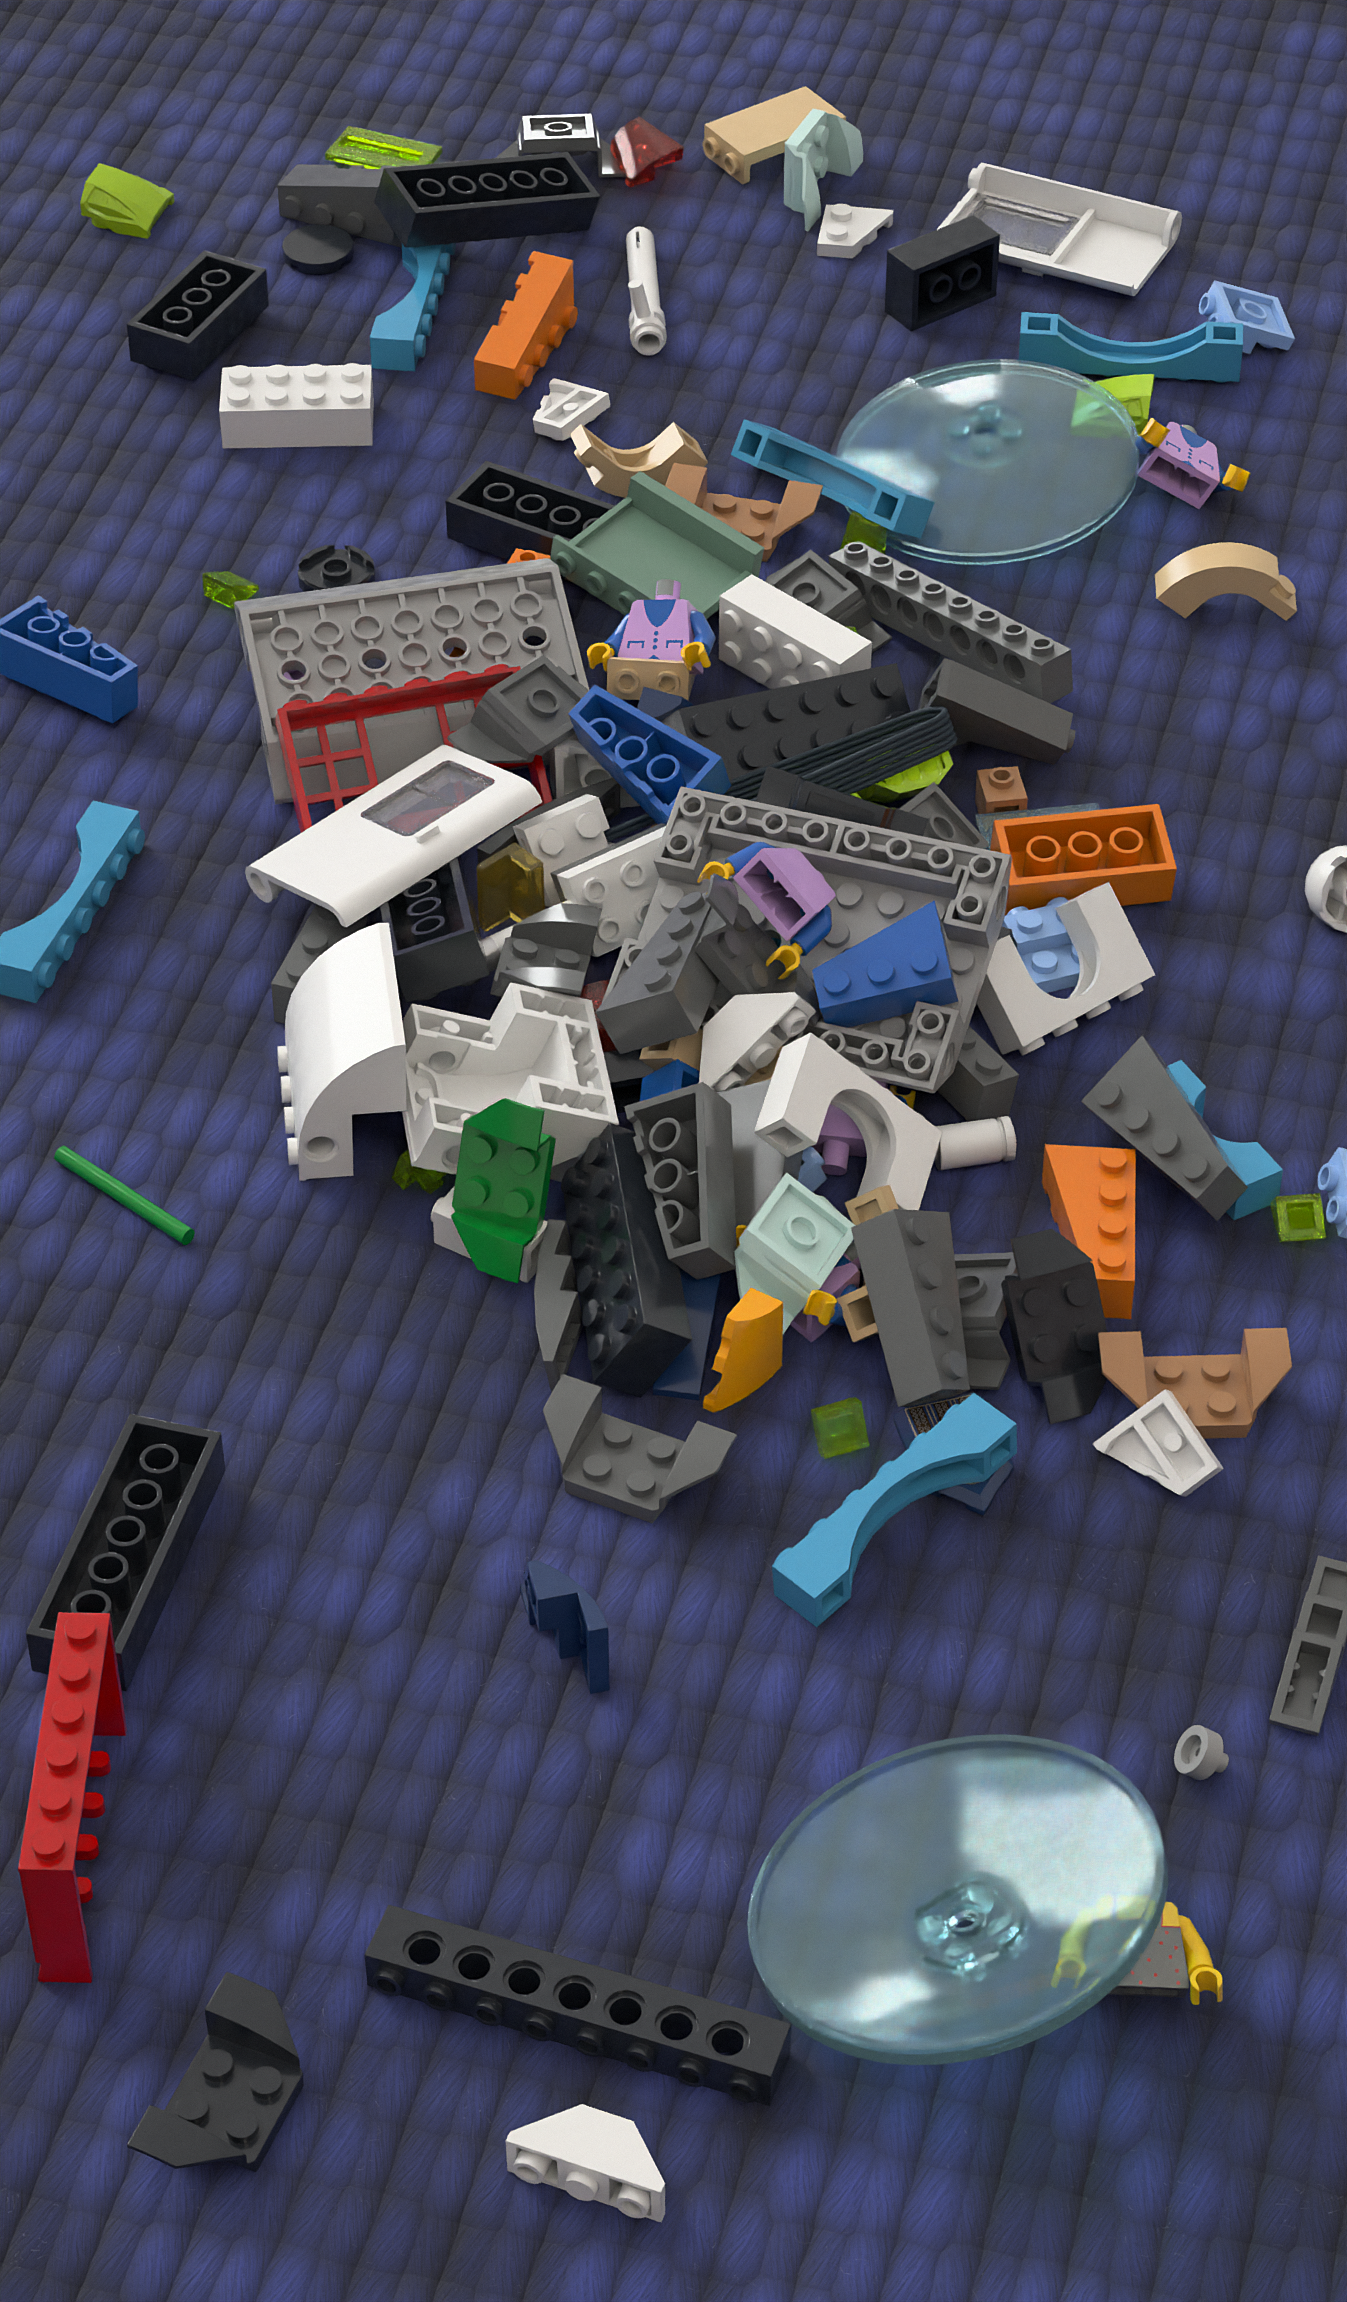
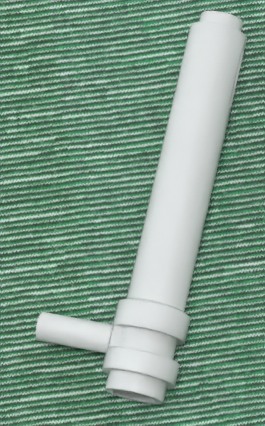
(646, 318)

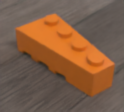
(527, 327)
(1095, 1211)

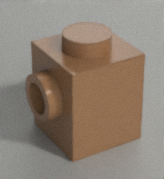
(1000, 790)

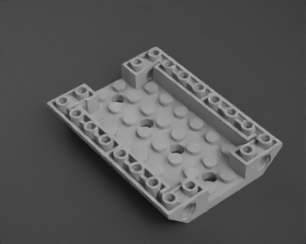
(409, 629)
(876, 882)

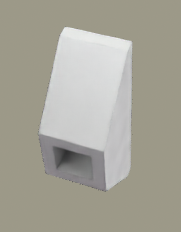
(748, 1036)
(591, 2159)

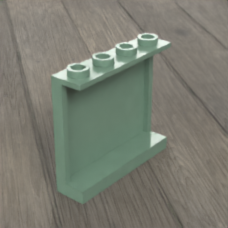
(653, 539)

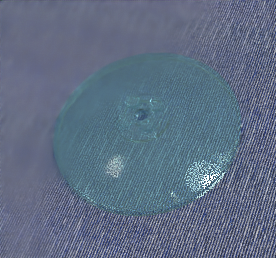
(1042, 481)
(990, 1829)

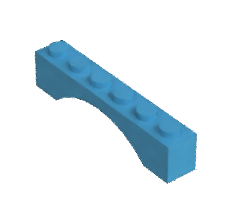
(401, 332)
(1204, 353)
(841, 481)
(35, 951)
(959, 1450)

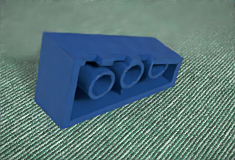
(65, 662)
(644, 753)

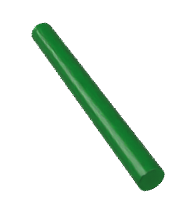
(124, 1195)

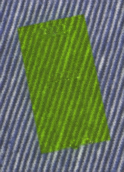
(376, 149)

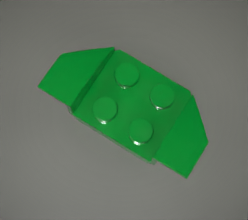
(502, 1185)

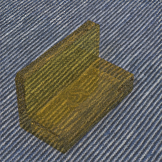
(509, 887)

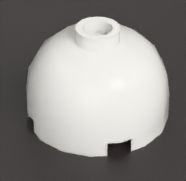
(1328, 887)

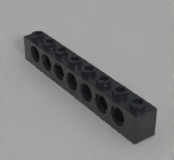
(605, 1996)

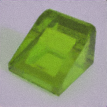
(865, 531)
(227, 587)
(1298, 1217)

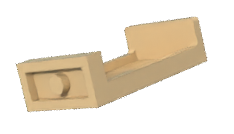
(759, 131)
(629, 676)

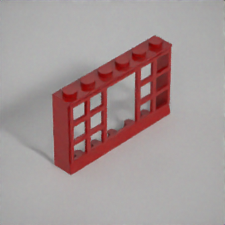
(378, 702)
(79, 1703)

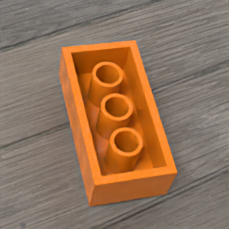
(1085, 850)

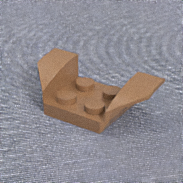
(755, 519)
(1213, 1390)

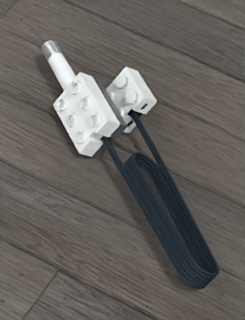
(622, 878)

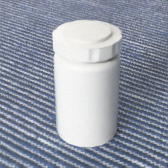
(975, 1143)

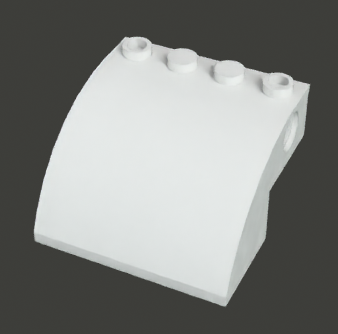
(532, 1050)
(341, 1051)

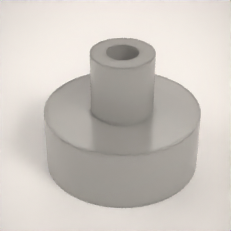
(1200, 1753)

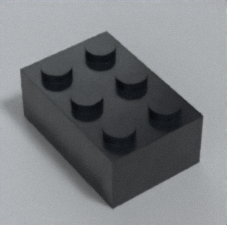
(942, 273)

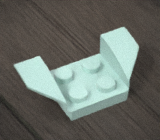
(817, 146)
(791, 1246)

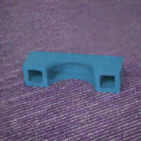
(1250, 1160)

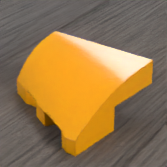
(748, 1349)

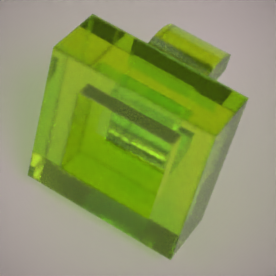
(406, 1174)
(840, 1427)

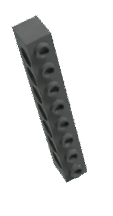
(956, 624)

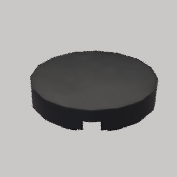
(318, 249)
(335, 568)

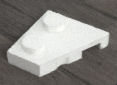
(849, 229)
(568, 408)
(1162, 1445)

